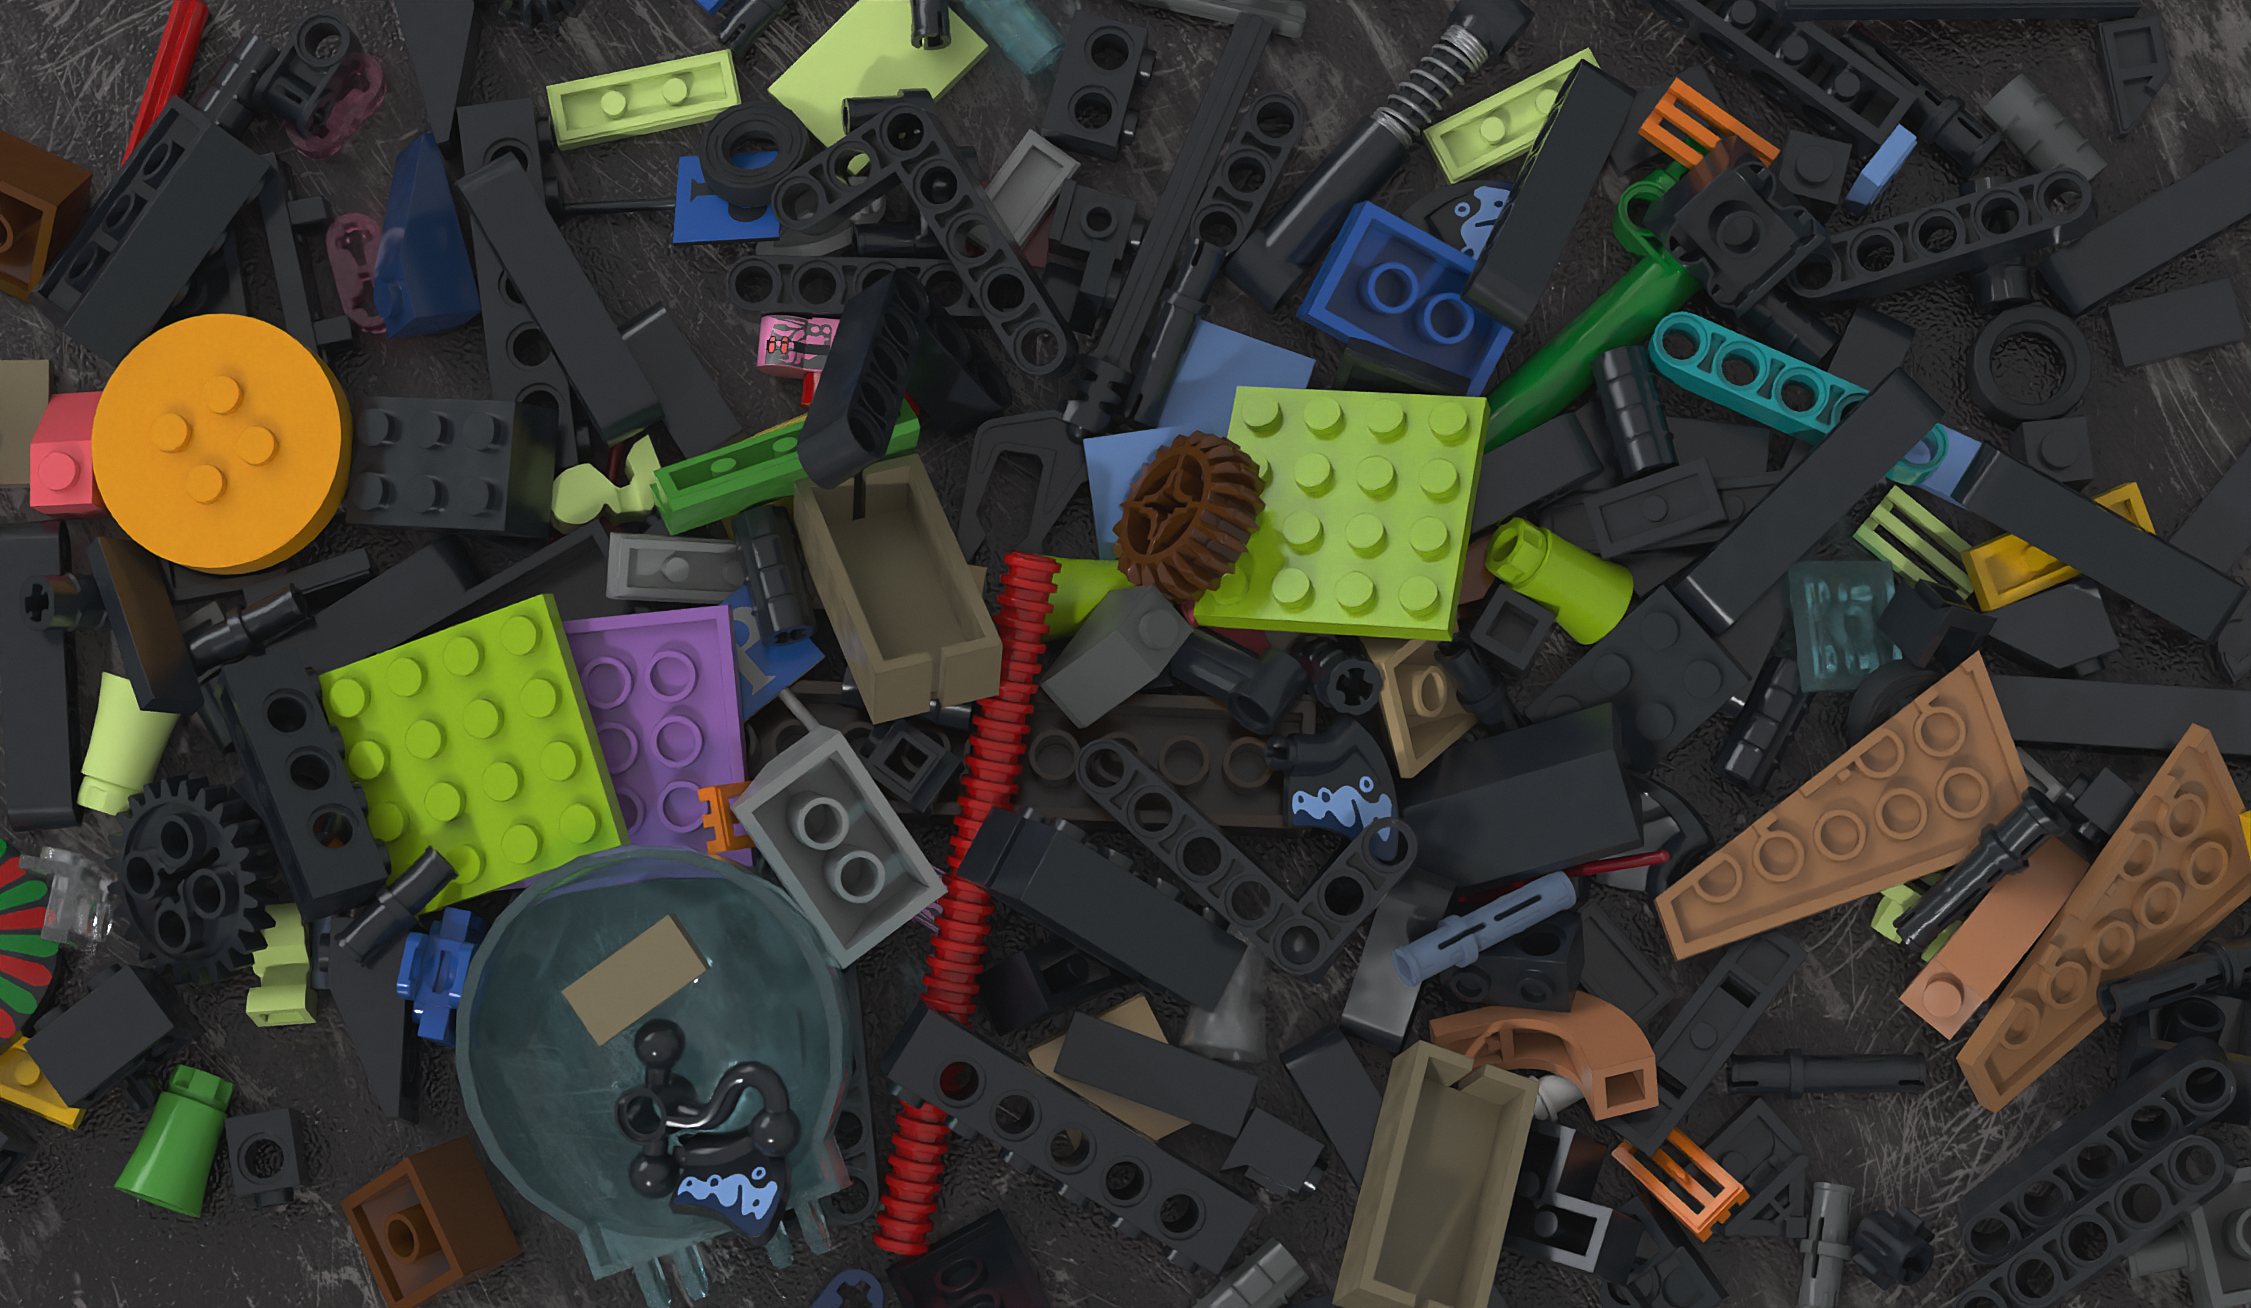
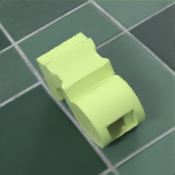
(586, 494)
(284, 972)

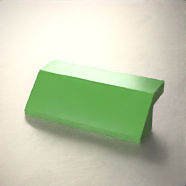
(748, 474)

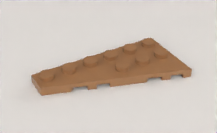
(1868, 822)
(2142, 903)

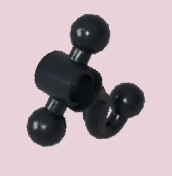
(659, 1047)

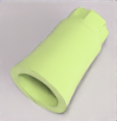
(122, 747)

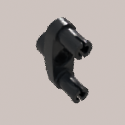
(914, 236)

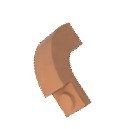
(1993, 938)
(1589, 1046)

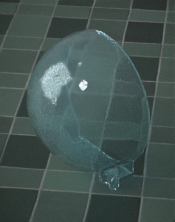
(550, 1093)

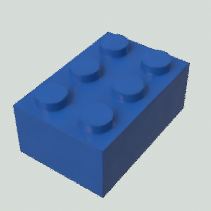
(1403, 293)

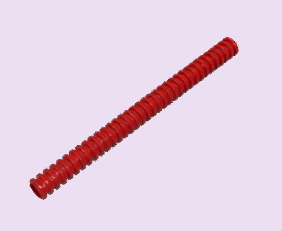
(964, 905)

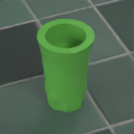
(179, 1142)

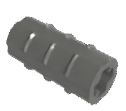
(2041, 131)
(1260, 1281)

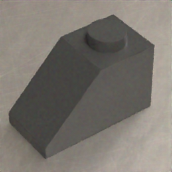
(1115, 653)

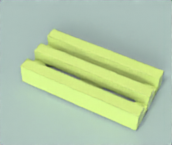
(1927, 523)

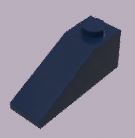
(422, 259)

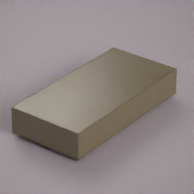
(23, 400)
(636, 979)

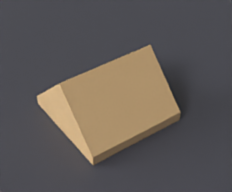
(1416, 701)

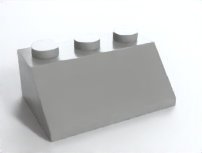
(837, 844)

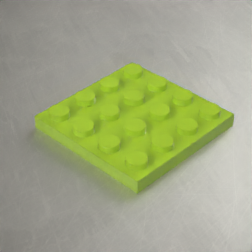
(1359, 512)
(478, 751)

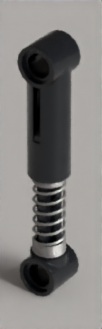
(1282, 253)

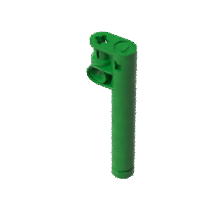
(1617, 318)

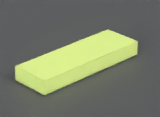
(643, 99)
(1499, 125)

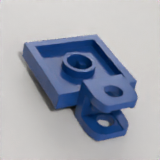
(436, 971)

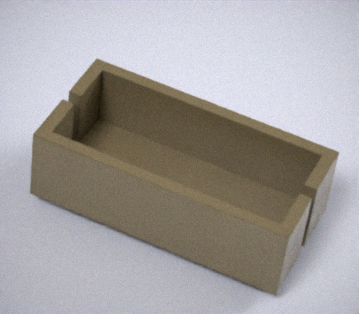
(898, 591)
(1437, 1184)

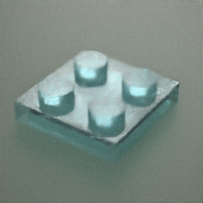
(1837, 620)

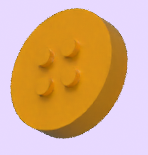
(222, 444)

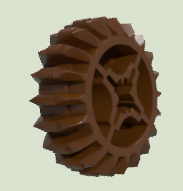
(1189, 516)

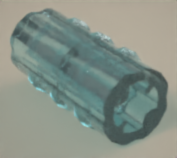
(1020, 32)

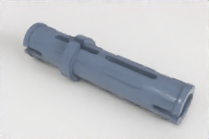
(1424, 958)

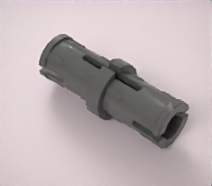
(1826, 1246)

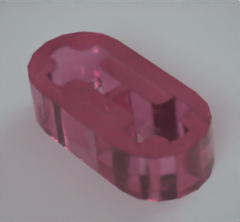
(347, 114)
(345, 269)

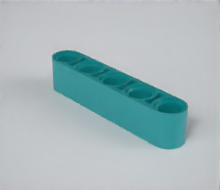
(1771, 373)

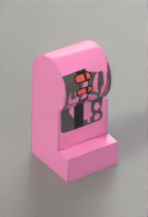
(794, 345)

